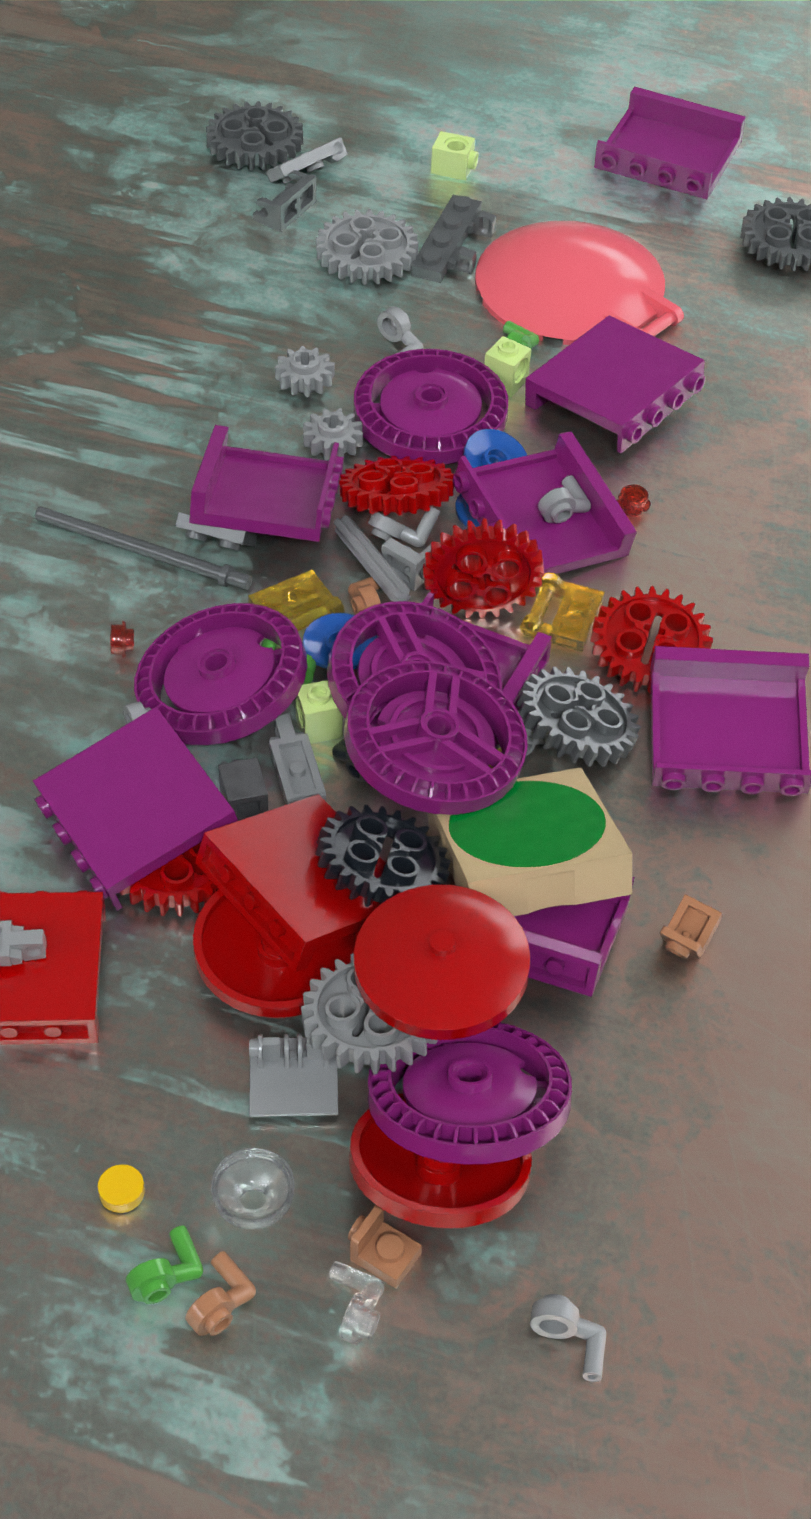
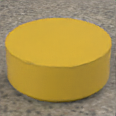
(121, 1188)

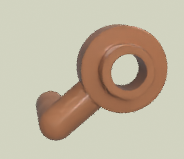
(363, 594)
(213, 1309)

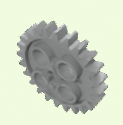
(366, 246)
(347, 1027)

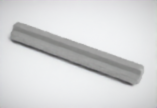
(372, 559)

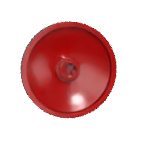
(441, 962)
(247, 970)
(429, 1189)

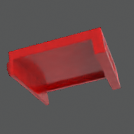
(274, 880)
(56, 995)

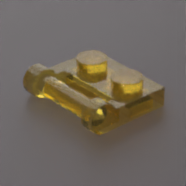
(299, 599)
(574, 617)

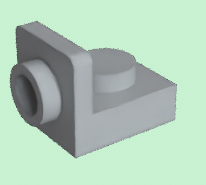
(405, 562)

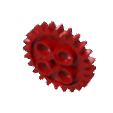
(396, 485)
(483, 568)
(619, 629)
(173, 885)

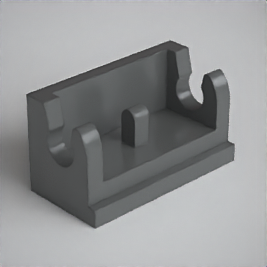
(288, 204)

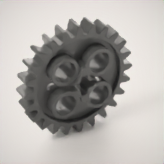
(254, 135)
(769, 233)
(578, 716)

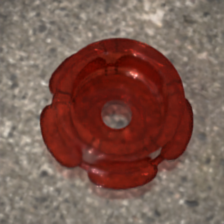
(634, 500)
(121, 639)

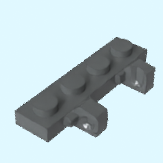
(444, 244)

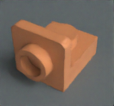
(382, 1248)

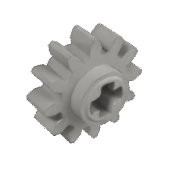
(304, 371)
(331, 428)

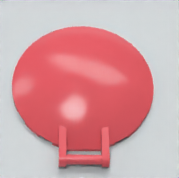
(570, 278)

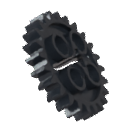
(352, 846)

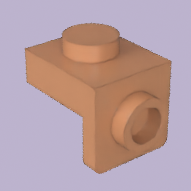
(690, 928)

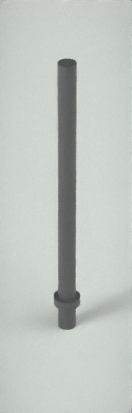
(224, 574)

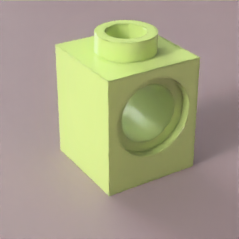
(453, 155)
(510, 363)
(318, 713)

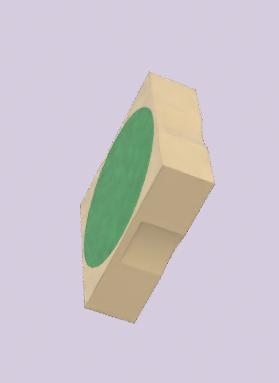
(539, 845)

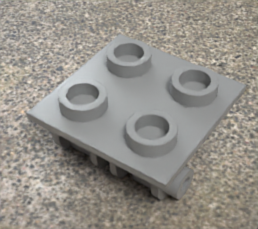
(291, 1078)

